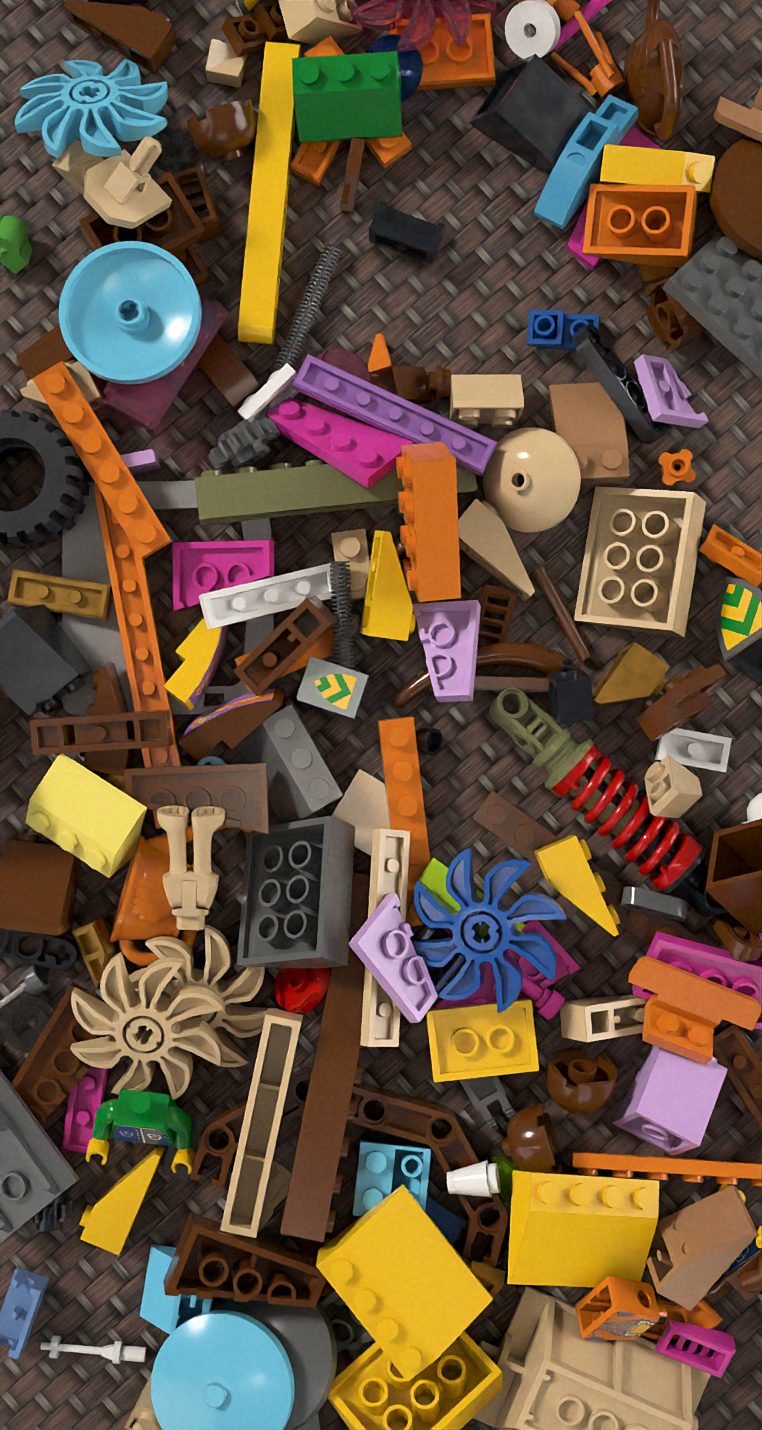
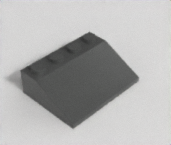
(297, 895)

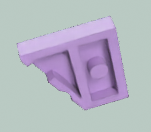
(666, 393)

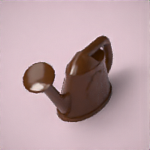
(655, 76)

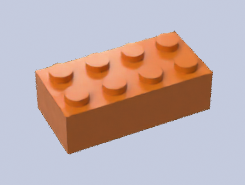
(430, 521)

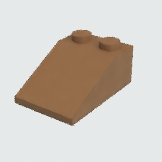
(593, 429)

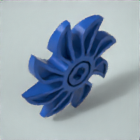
(502, 929)

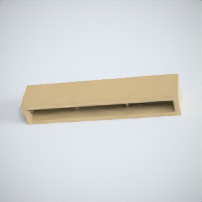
(261, 1122)

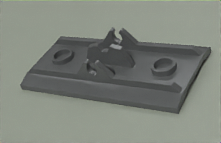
(30, 1163)

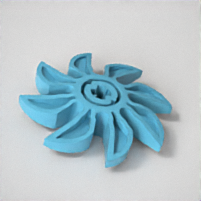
(92, 108)

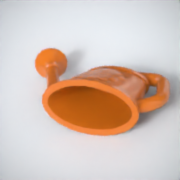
(143, 903)

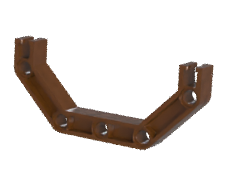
(402, 1117)

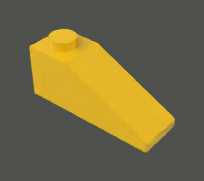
(656, 167)
(387, 599)
(115, 1211)

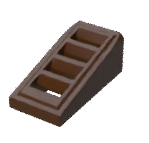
(208, 218)
(502, 594)

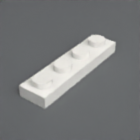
(265, 596)

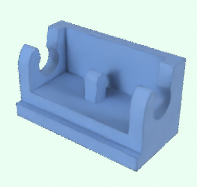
(21, 1310)

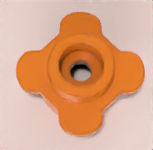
(673, 476)

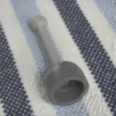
(32, 981)

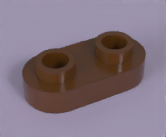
(737, 939)

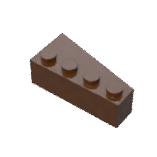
(240, 1267)

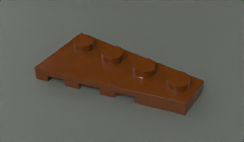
(234, 787)

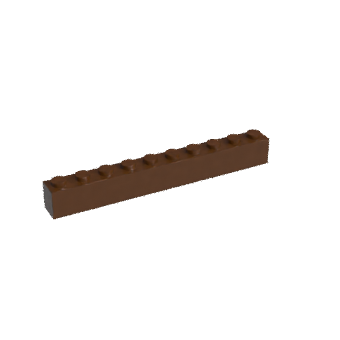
(329, 1092)

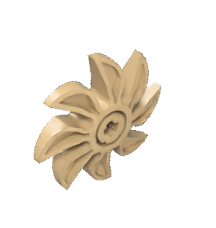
(241, 987)
(147, 1025)

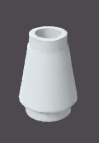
(475, 1180)

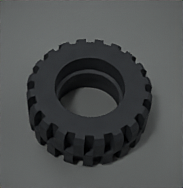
(62, 484)

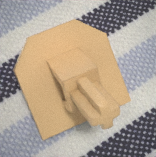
(123, 188)

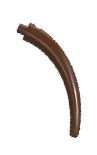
(498, 654)

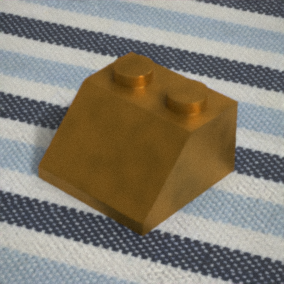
(631, 677)

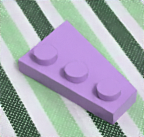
(450, 646)

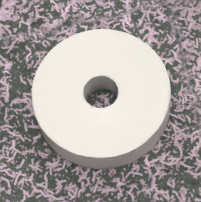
(547, 27)

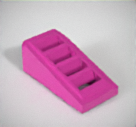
(711, 1363)

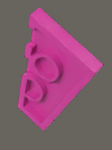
(217, 566)

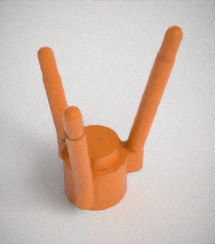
(605, 76)

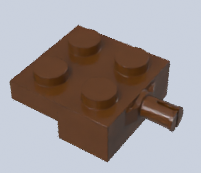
(680, 703)

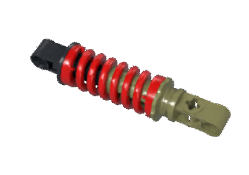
(586, 776)

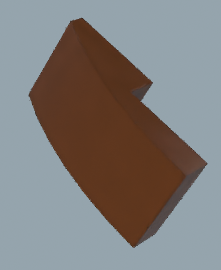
(252, 31)
(228, 372)

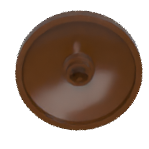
(737, 195)

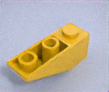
(569, 873)

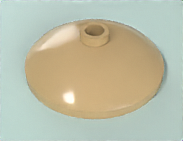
(549, 479)

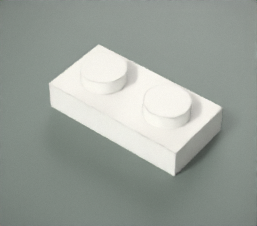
(277, 389)
(695, 749)

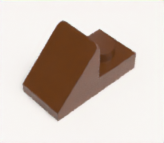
(407, 383)

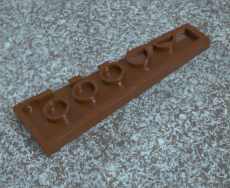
(51, 1065)

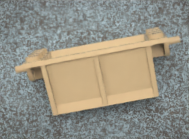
(584, 1384)

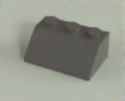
(295, 768)

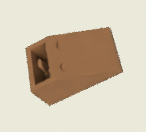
(699, 1246)

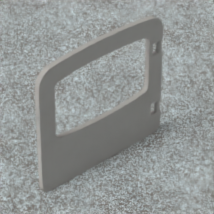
(101, 639)

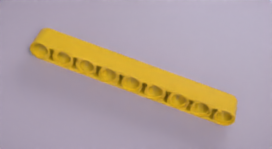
(268, 196)

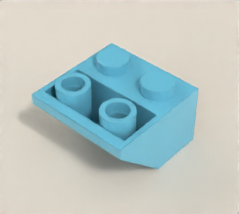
(386, 1167)
(165, 1310)

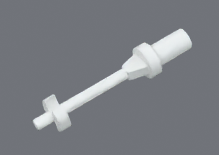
(114, 1352)

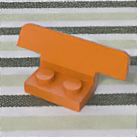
(688, 1008)

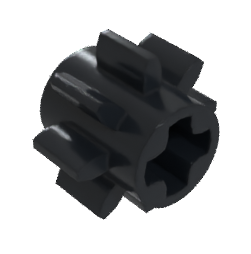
(54, 1214)

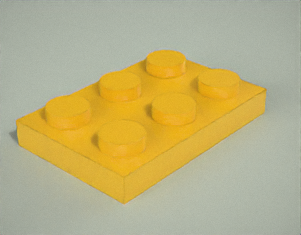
(481, 1041)

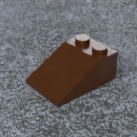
(170, 229)

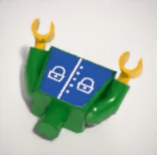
(143, 1119)

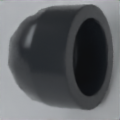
(428, 740)

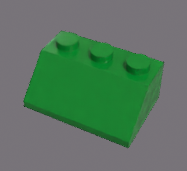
(347, 97)

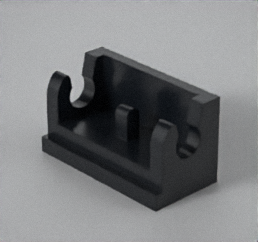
(405, 233)

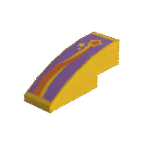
(200, 659)

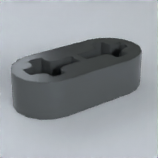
(654, 904)

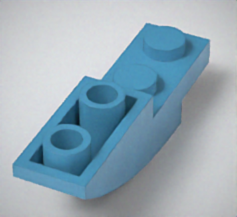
(582, 160)

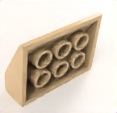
(640, 560)

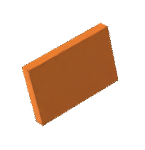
(456, 66)

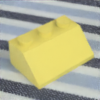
(86, 816)

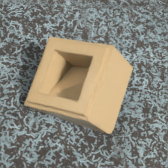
(224, 65)

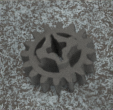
(244, 444)

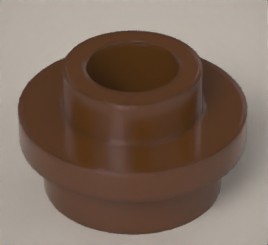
(440, 382)

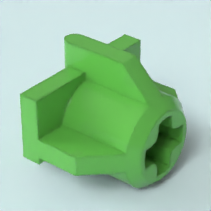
(14, 244)

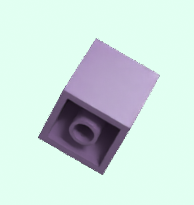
(671, 1100)

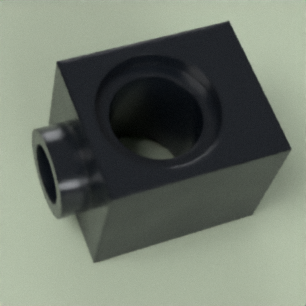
(570, 695)

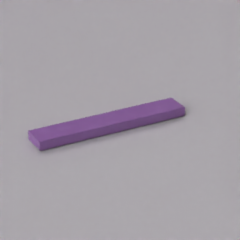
(392, 413)

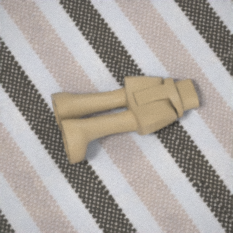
(190, 888)

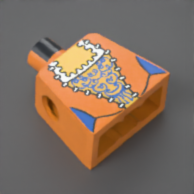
(619, 1310)

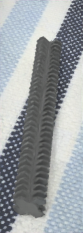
(308, 306)
(341, 612)

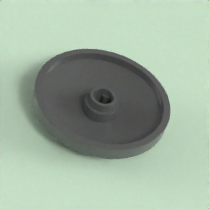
(309, 1346)

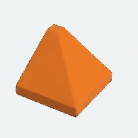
(379, 359)

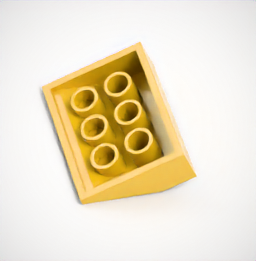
(579, 1228)
(403, 1281)
(441, 1397)

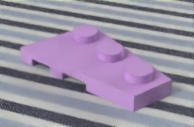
(390, 957)

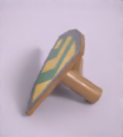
(738, 616)

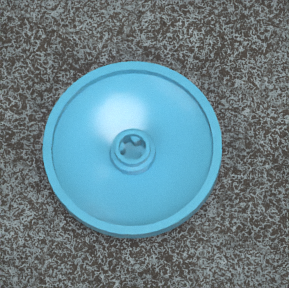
(130, 312)
(222, 1376)

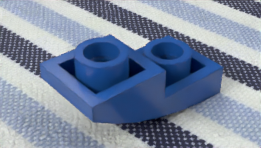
(556, 329)

